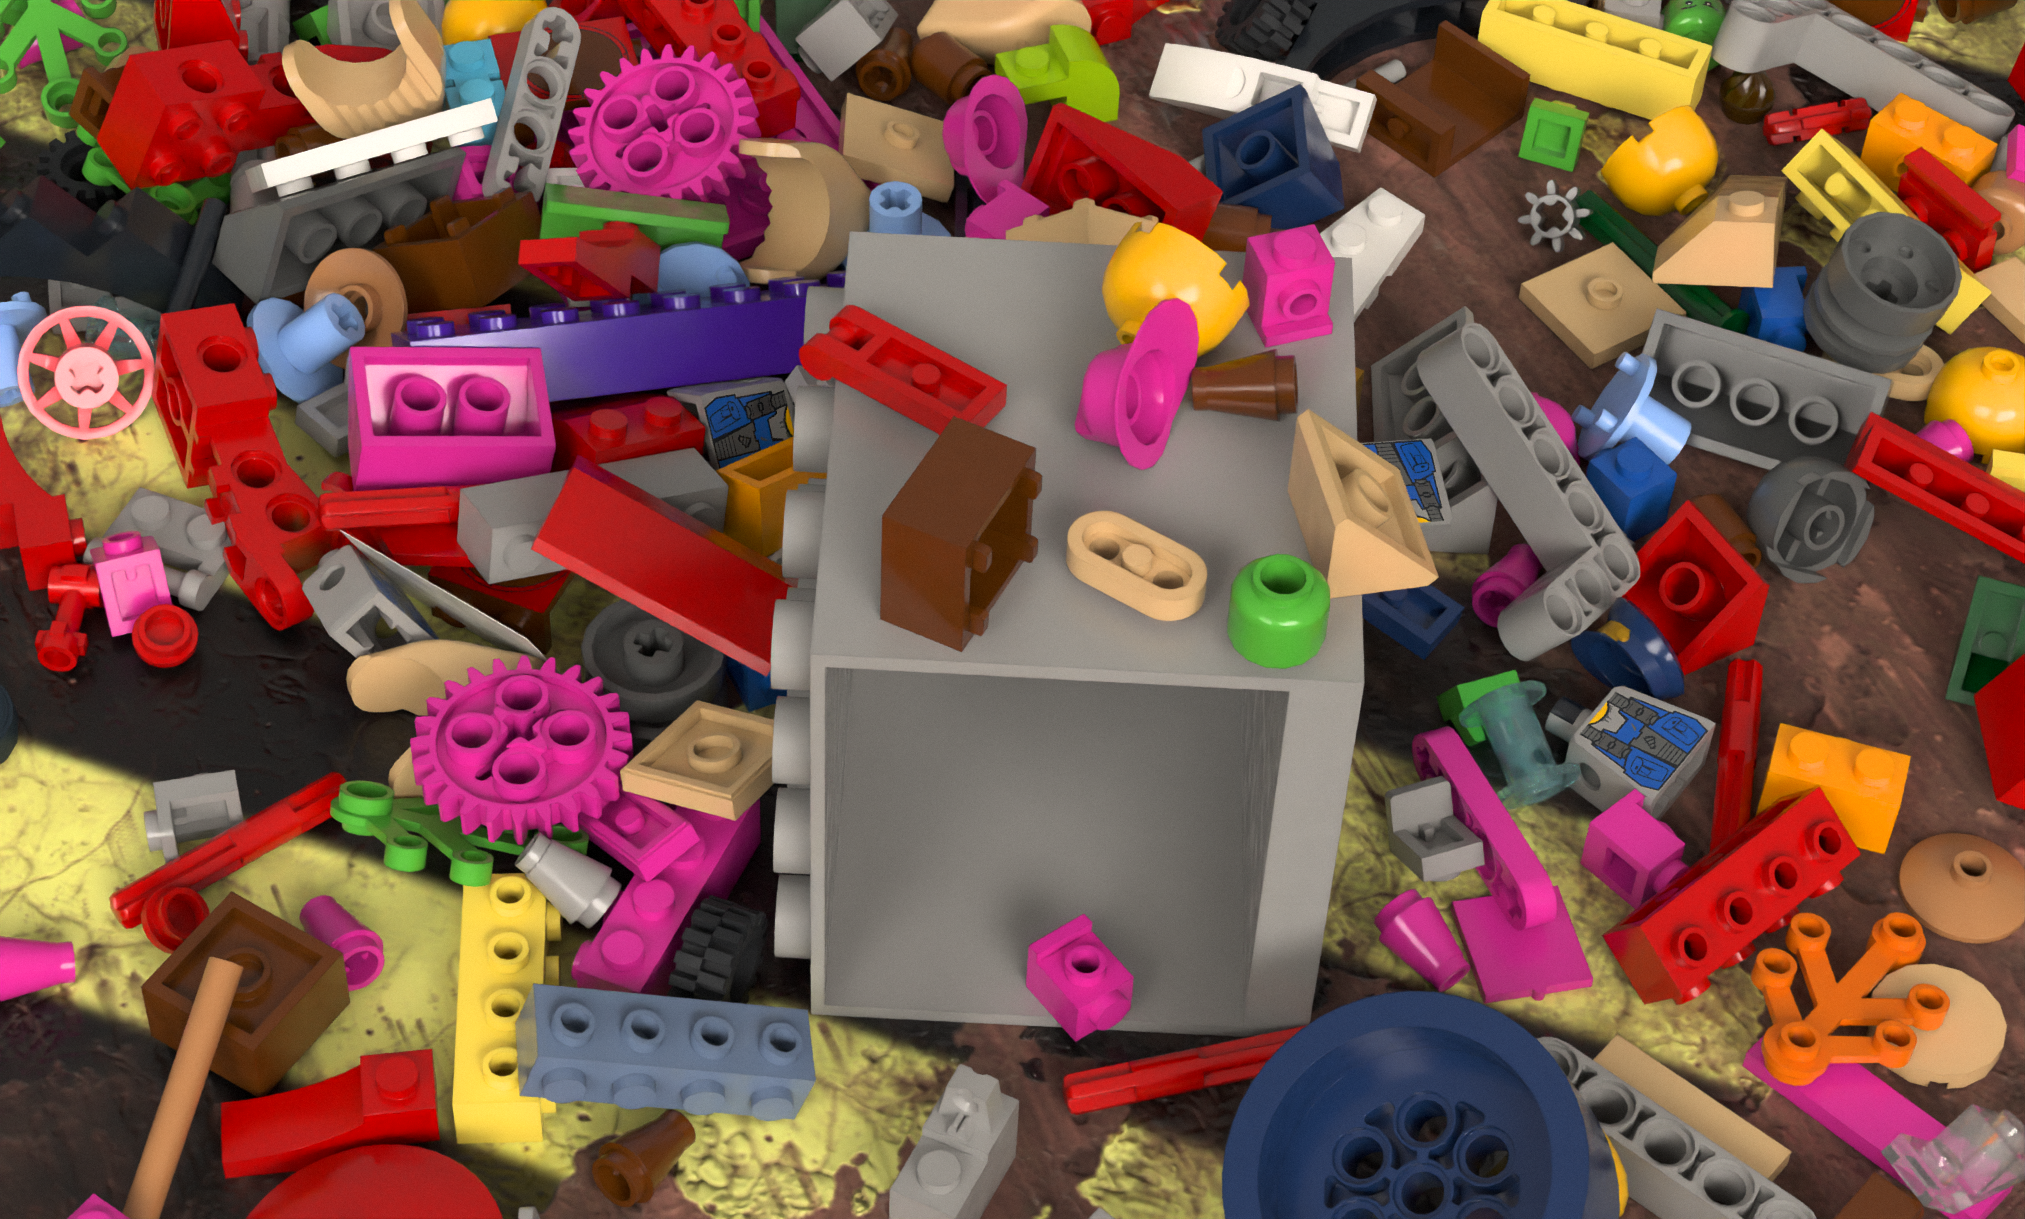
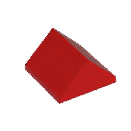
(1698, 590)

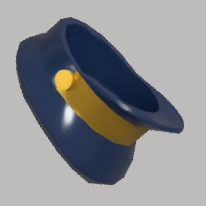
(1631, 653)

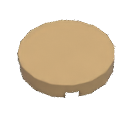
(1966, 1041)

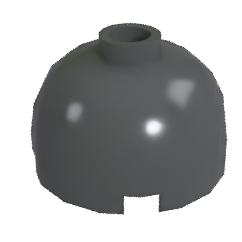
(1809, 516)

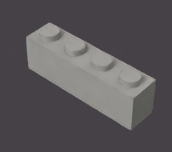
(503, 517)

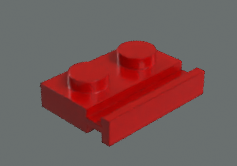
(1950, 208)

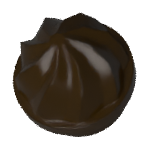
(1747, 97)

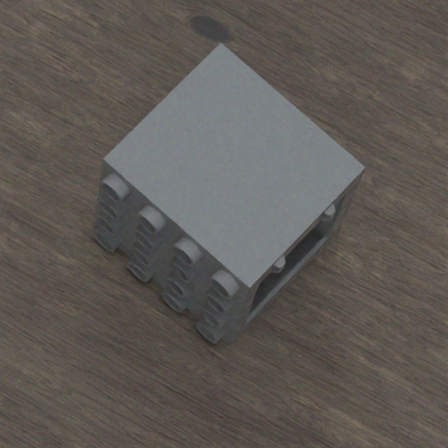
(1076, 740)

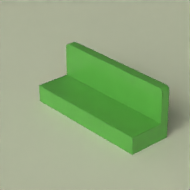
(661, 219)

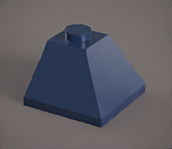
(1276, 160)

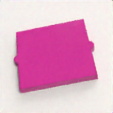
(1521, 962)

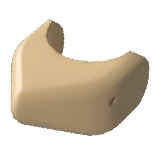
(1001, 25)
(376, 94)
(813, 210)
(412, 674)

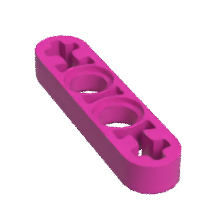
(1510, 865)

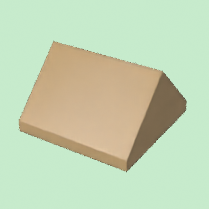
(1354, 513)

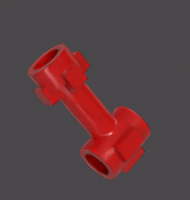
(74, 589)

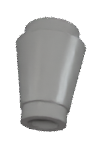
(568, 879)

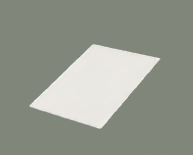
(457, 609)

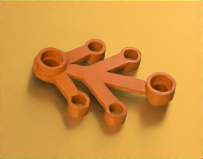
(1802, 1049)

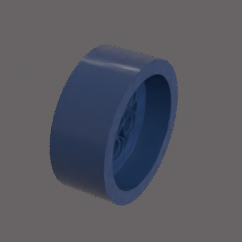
(1370, 1083)

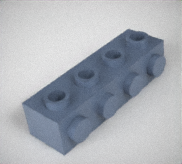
(664, 1052)

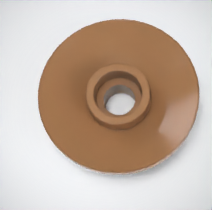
(362, 278)
(1963, 888)

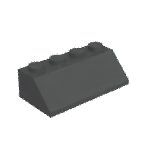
(281, 242)
(1757, 396)

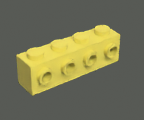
(1594, 56)
(1844, 189)
(501, 956)

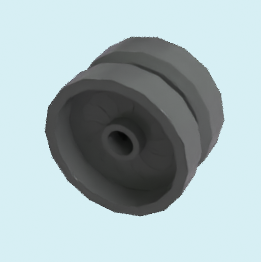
(651, 668)

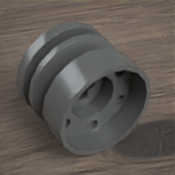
(1882, 292)

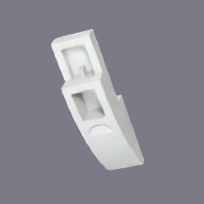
(1230, 83)

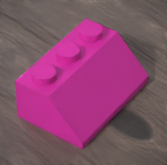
(447, 416)

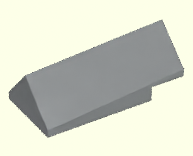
(1408, 412)

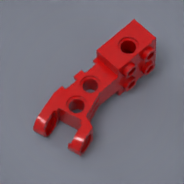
(199, 106)
(222, 437)

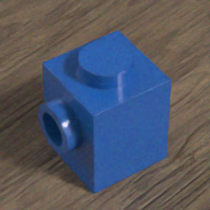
(1633, 486)

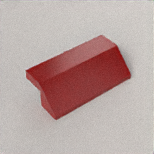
(1940, 484)
(664, 562)

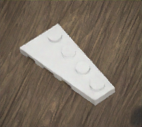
(352, 155)
(1377, 239)

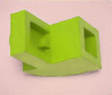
(1064, 71)

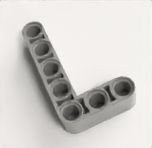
(1852, 58)
(1538, 486)
(1646, 1133)

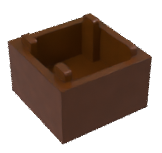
(462, 250)
(958, 533)
(282, 1002)

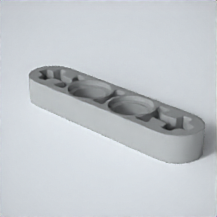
(524, 107)

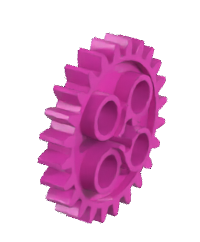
(665, 129)
(521, 749)

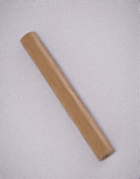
(183, 1089)

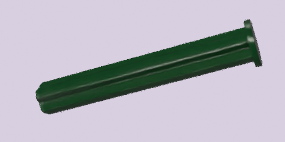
(1697, 300)

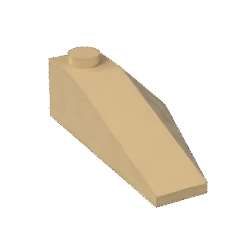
(1727, 237)

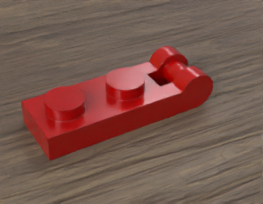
(901, 371)

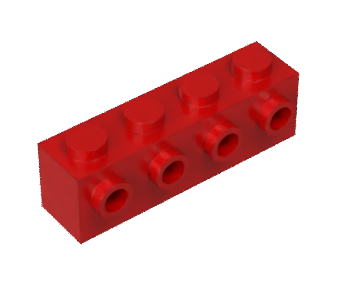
(721, 29)
(1732, 897)

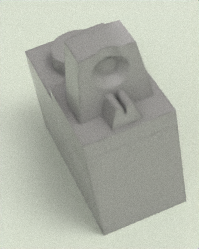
(960, 1153)

